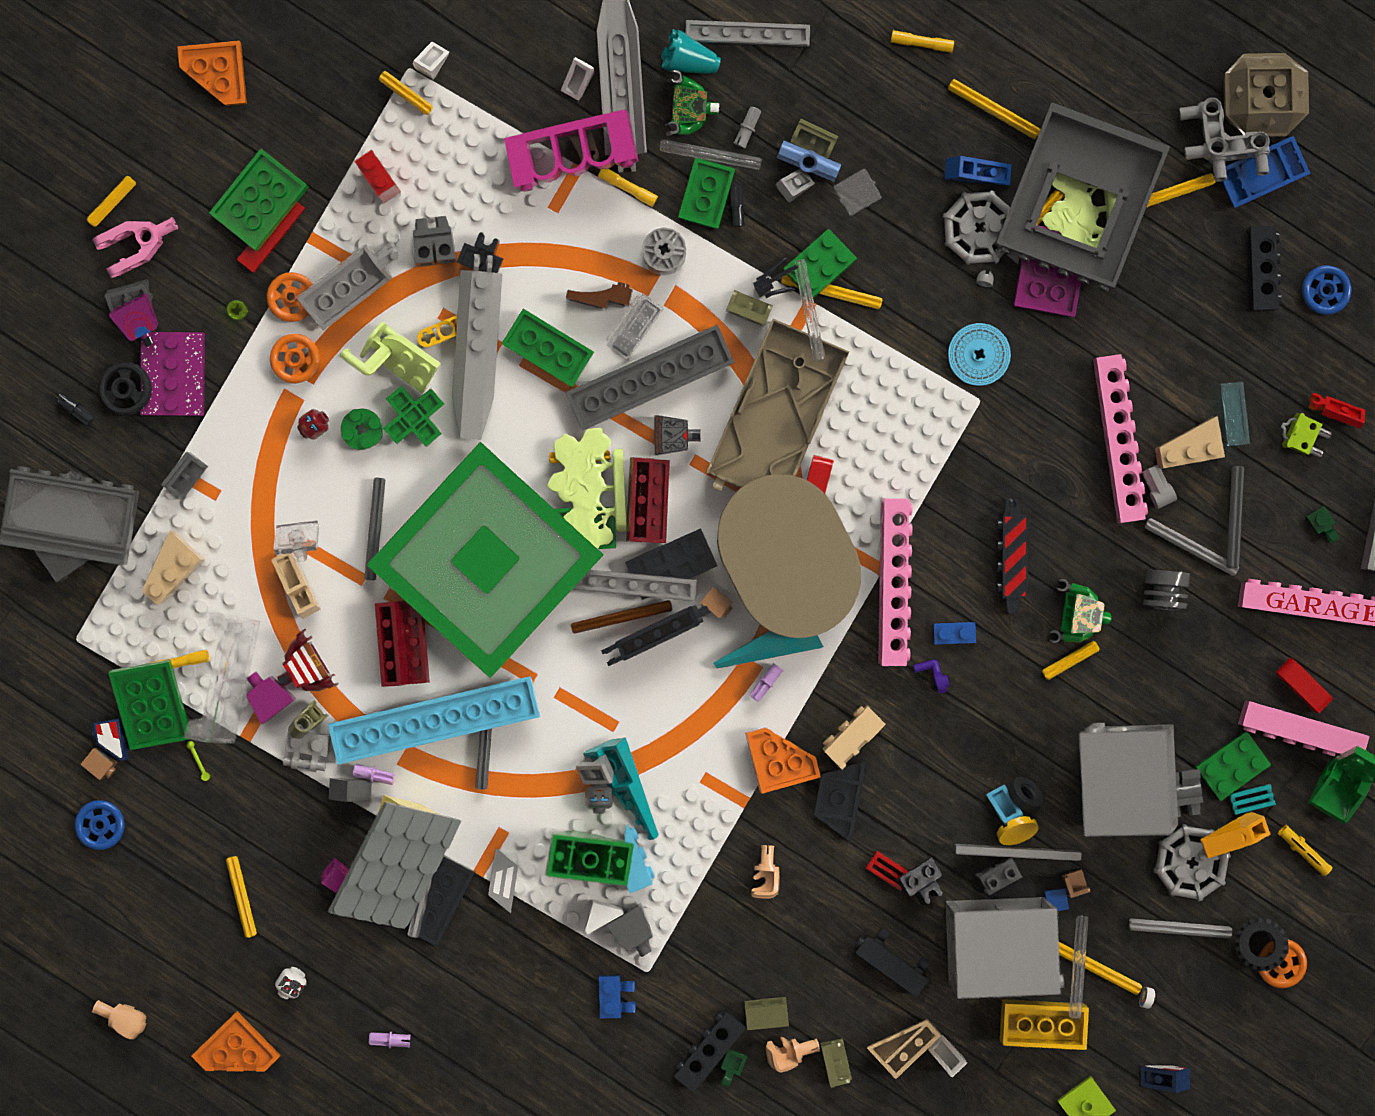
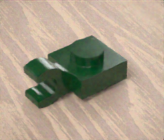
(1321, 522)
(733, 1064)

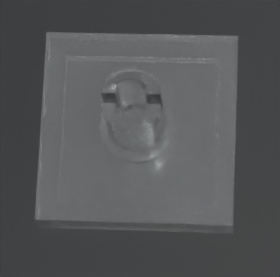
(296, 539)

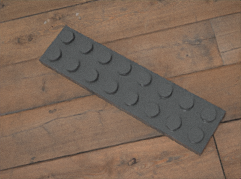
(649, 377)

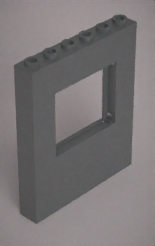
(1100, 157)

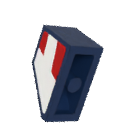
(111, 737)
(1165, 1078)

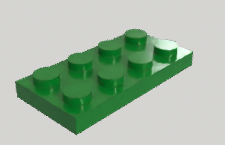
(547, 347)

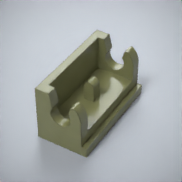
(814, 138)
(749, 308)
(766, 1013)
(836, 1062)

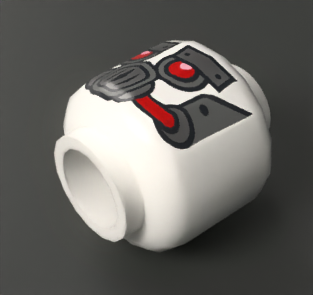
(290, 983)

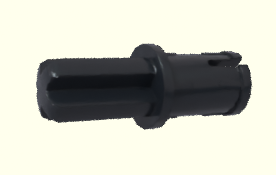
(737, 206)
(74, 409)

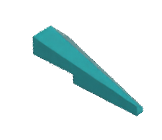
(768, 646)
(626, 781)

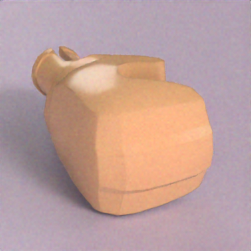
(769, 872)
(122, 1018)
(790, 1054)

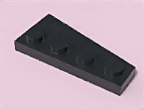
(445, 894)

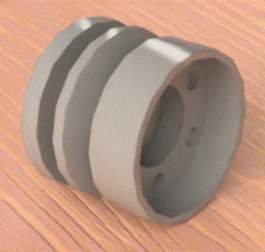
(669, 262)

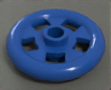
(1338, 277)
(87, 812)

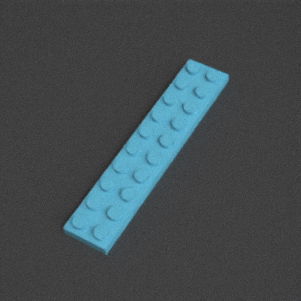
(434, 720)

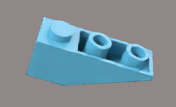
(639, 875)

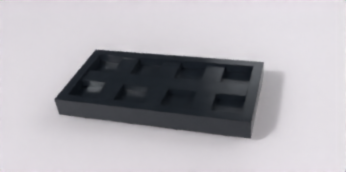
(677, 559)

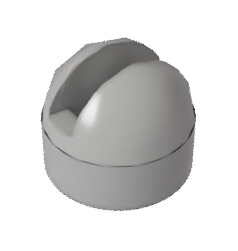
(985, 280)

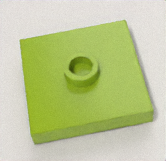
(1086, 1100)

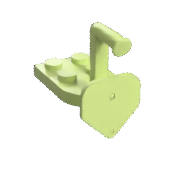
(396, 355)

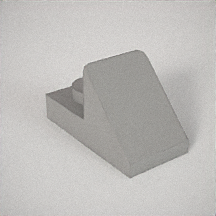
(794, 184)
(596, 772)

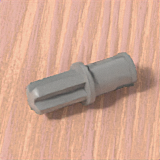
(747, 127)

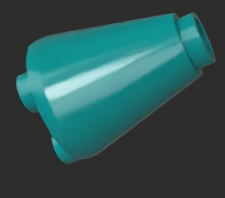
(688, 55)

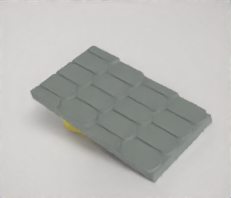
(395, 863)

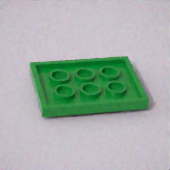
(259, 200)
(149, 704)

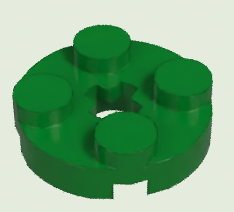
(365, 440)

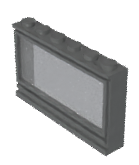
(69, 516)

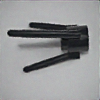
(764, 285)

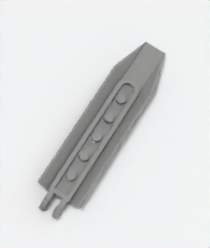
(621, 69)
(476, 348)

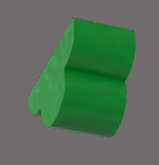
(589, 858)

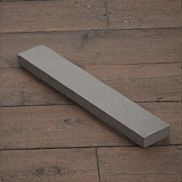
(748, 33)
(638, 585)
(1019, 852)

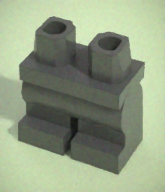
(433, 239)
(1189, 791)
(1000, 876)

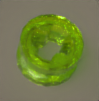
(232, 305)

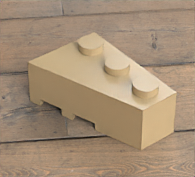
(1193, 446)
(172, 567)
(853, 736)
(904, 1047)

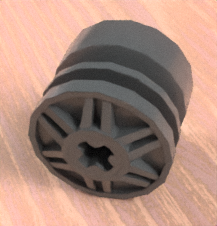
(1166, 589)

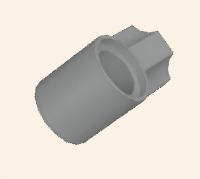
(1161, 491)

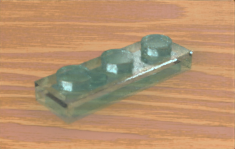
(1235, 413)

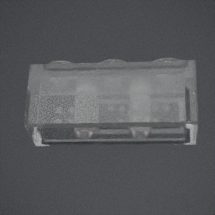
(634, 326)

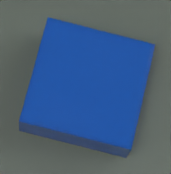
(1058, 898)

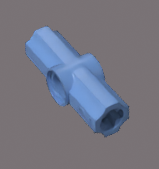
(822, 166)

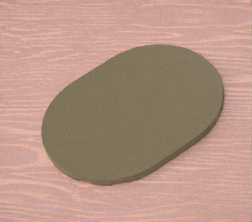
(789, 556)

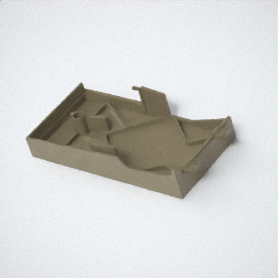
(776, 408)

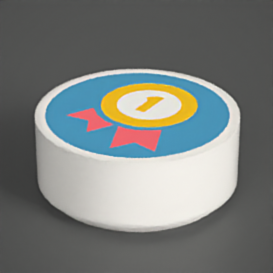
(1147, 997)

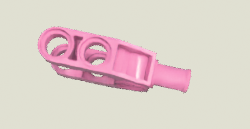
(147, 249)

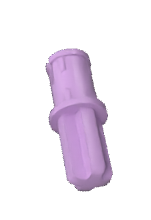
(766, 682)
(373, 774)
(387, 1039)

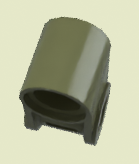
(575, 138)
(309, 719)

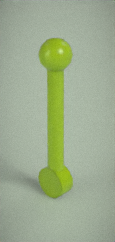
(205, 776)

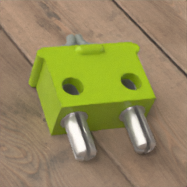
(1300, 433)

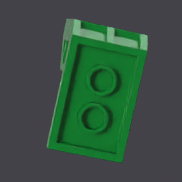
(1344, 784)

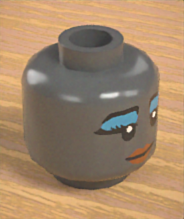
(598, 798)

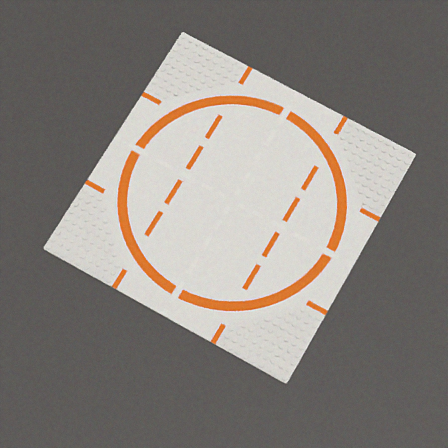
(682, 717)

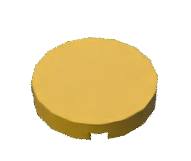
(1017, 830)

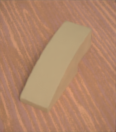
(296, 585)

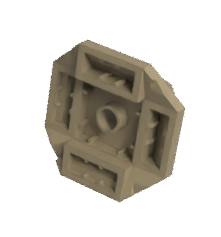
(1252, 111)

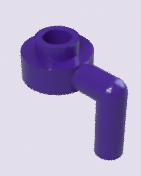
(941, 681)

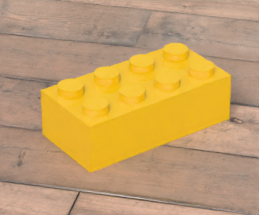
(1042, 1025)

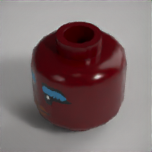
(313, 424)

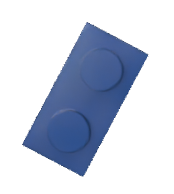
(954, 633)

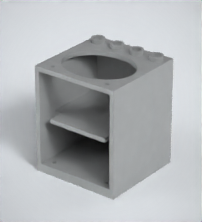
(1128, 780)
(1003, 947)

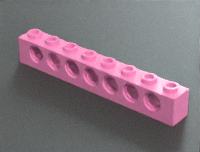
(1111, 429)
(887, 592)

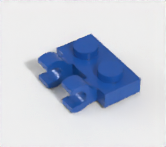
(610, 996)

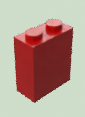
(377, 176)

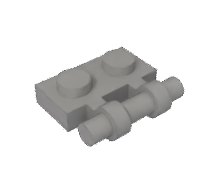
(310, 744)

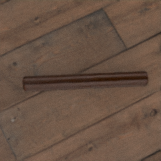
(622, 616)

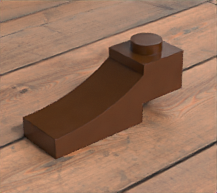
(618, 294)

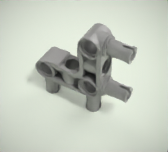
(1232, 147)

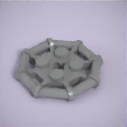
(967, 227)
(1183, 871)

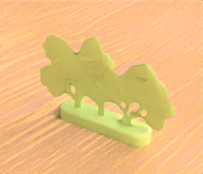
(1076, 214)
(583, 484)

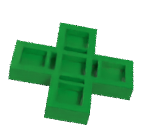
(414, 416)

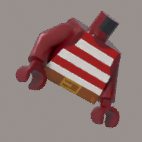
(305, 666)

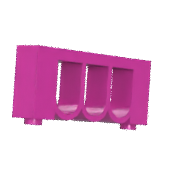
(521, 159)

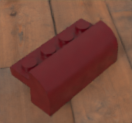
(647, 500)
(401, 644)

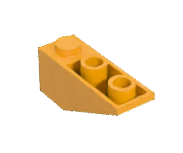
(1235, 835)

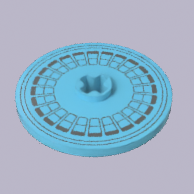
(962, 355)

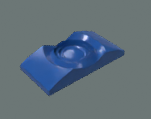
(1285, 167)

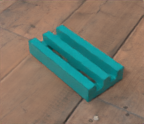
(1269, 795)

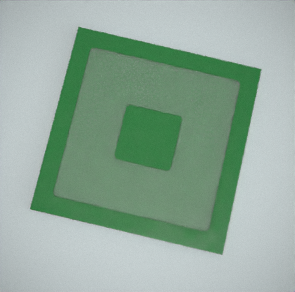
(485, 559)

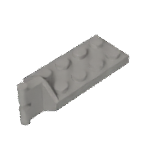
(348, 284)

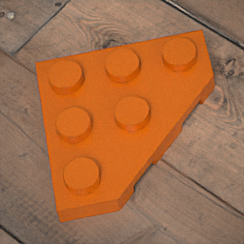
(217, 69)
(779, 761)
(236, 1048)

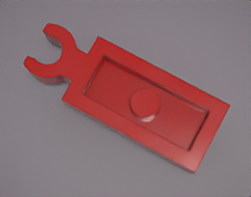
(1338, 410)

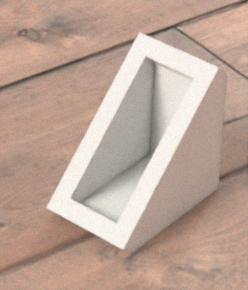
(430, 60)
(577, 79)
(601, 914)
(947, 1056)

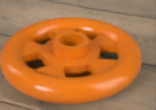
(273, 295)
(282, 346)
(1298, 970)

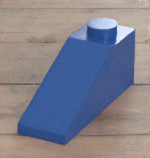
(977, 171)

